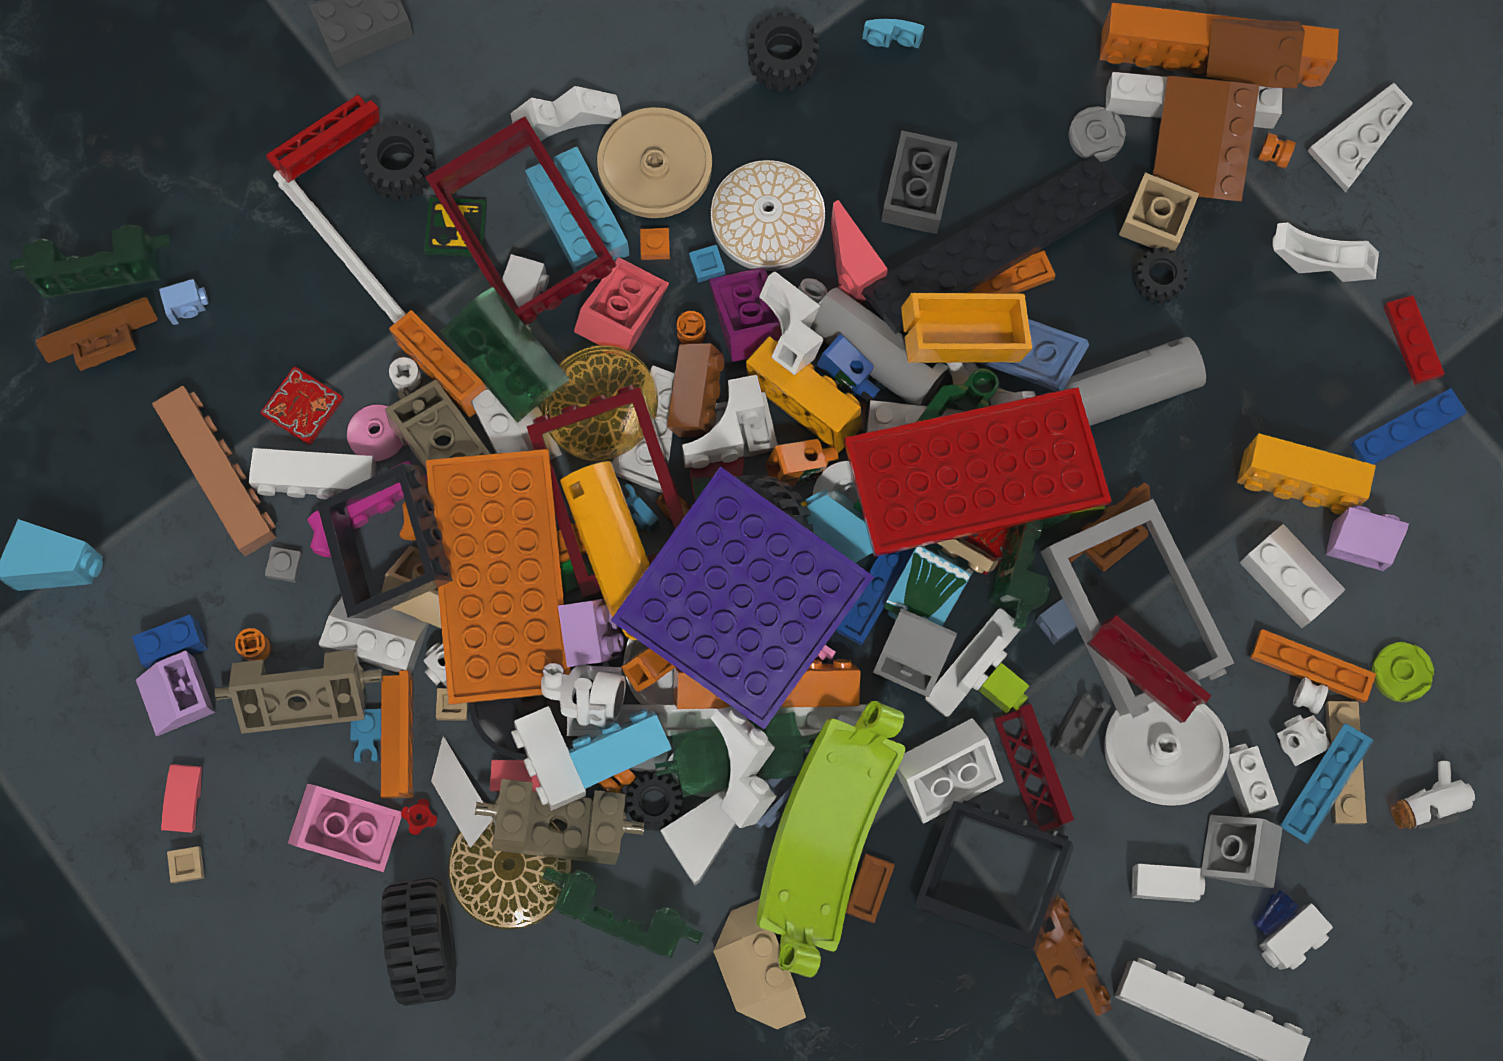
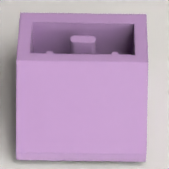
(1366, 538)
(589, 633)
(174, 693)

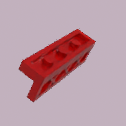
(325, 142)

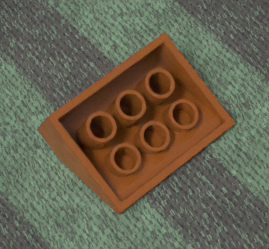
(1206, 135)

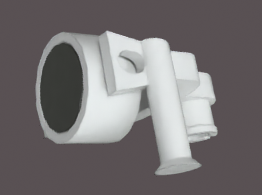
(605, 696)

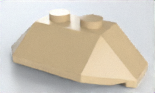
(752, 971)

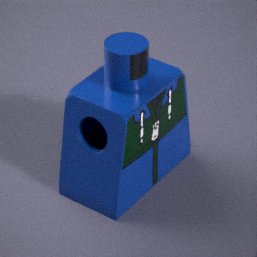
(847, 369)

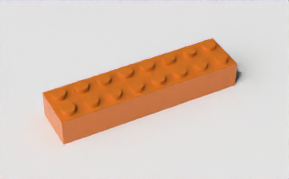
(1183, 38)

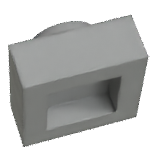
(283, 564)

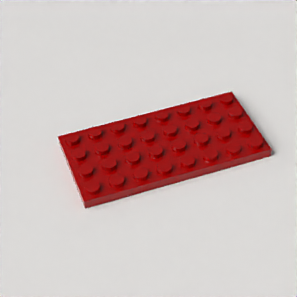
(976, 471)

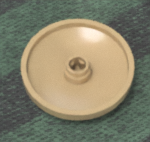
(654, 162)

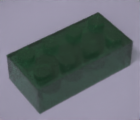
(504, 354)

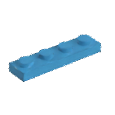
(1326, 783)

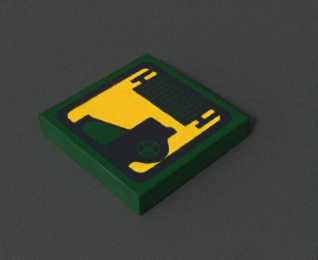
(443, 236)

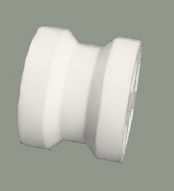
(407, 379)
(1310, 695)

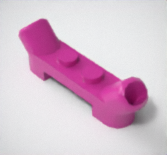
(358, 514)

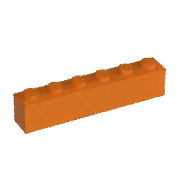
(819, 687)

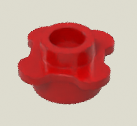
(422, 808)

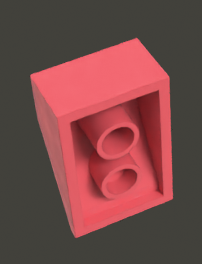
(854, 256)
(620, 306)

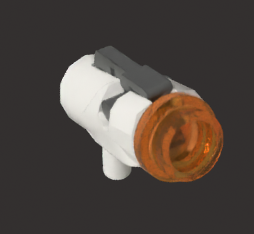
(1435, 806)

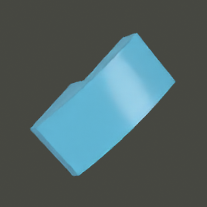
(882, 31)

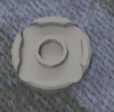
(1097, 133)

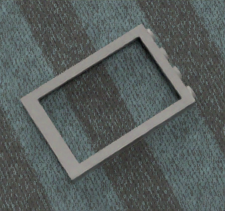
(1057, 561)

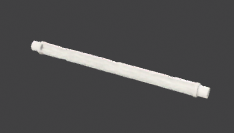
(341, 248)

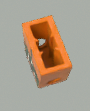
(800, 461)

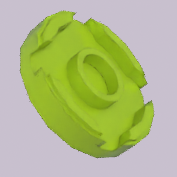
(1402, 672)

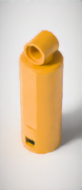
(606, 531)

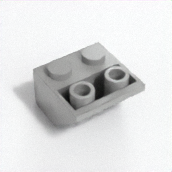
(915, 652)

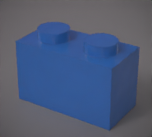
(169, 640)

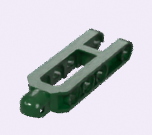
(968, 396)

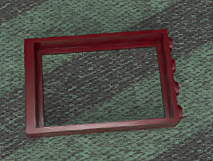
(485, 158)
(601, 404)

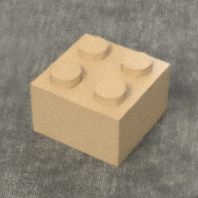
(1158, 213)

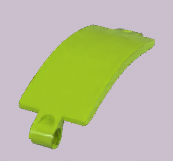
(825, 833)

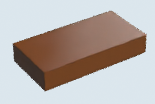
(869, 888)

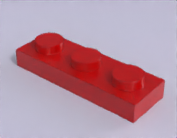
(1413, 340)

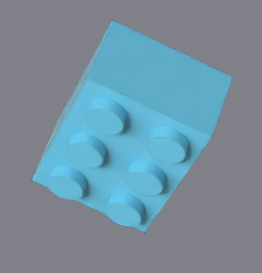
(618, 747)

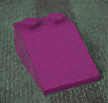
(742, 313)

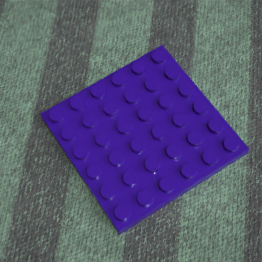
(742, 598)

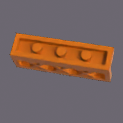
(438, 361)
(397, 735)

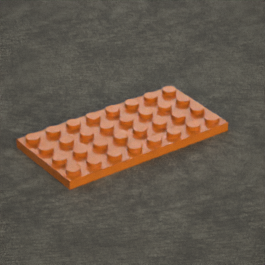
(505, 573)

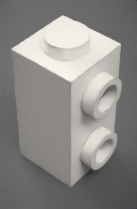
(1250, 780)
(1167, 883)
(1295, 937)

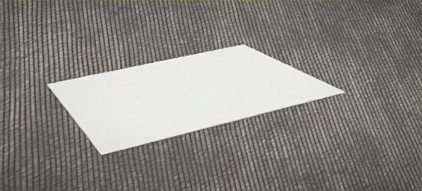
(458, 794)

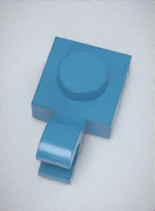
(642, 514)

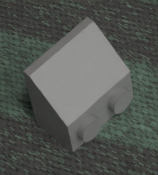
(1242, 850)

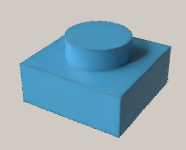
(707, 263)

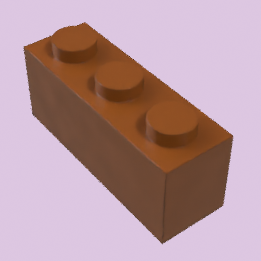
(695, 390)

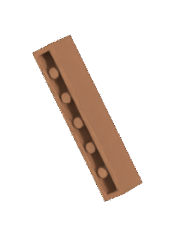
(214, 470)

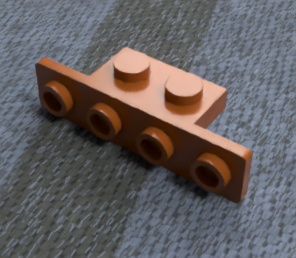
(100, 336)
(1112, 550)
(1067, 962)

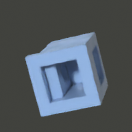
(183, 300)

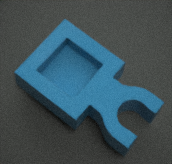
(366, 733)

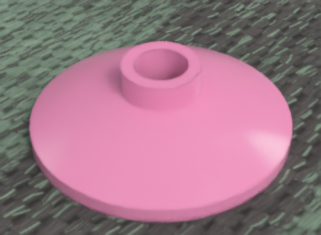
(379, 445)

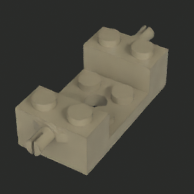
(426, 416)
(329, 693)
(591, 830)

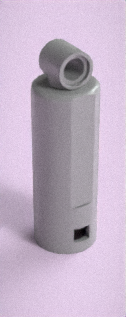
(874, 341)
(1140, 380)

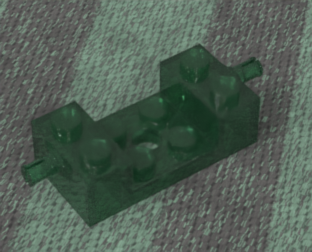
(57, 275)
(1014, 584)
(703, 759)
(660, 933)

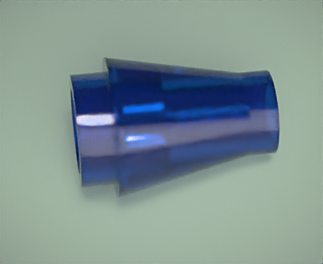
(1276, 912)

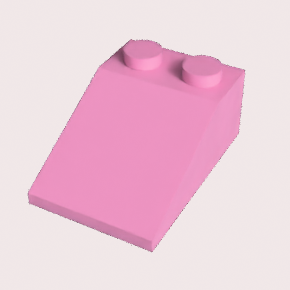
(345, 827)

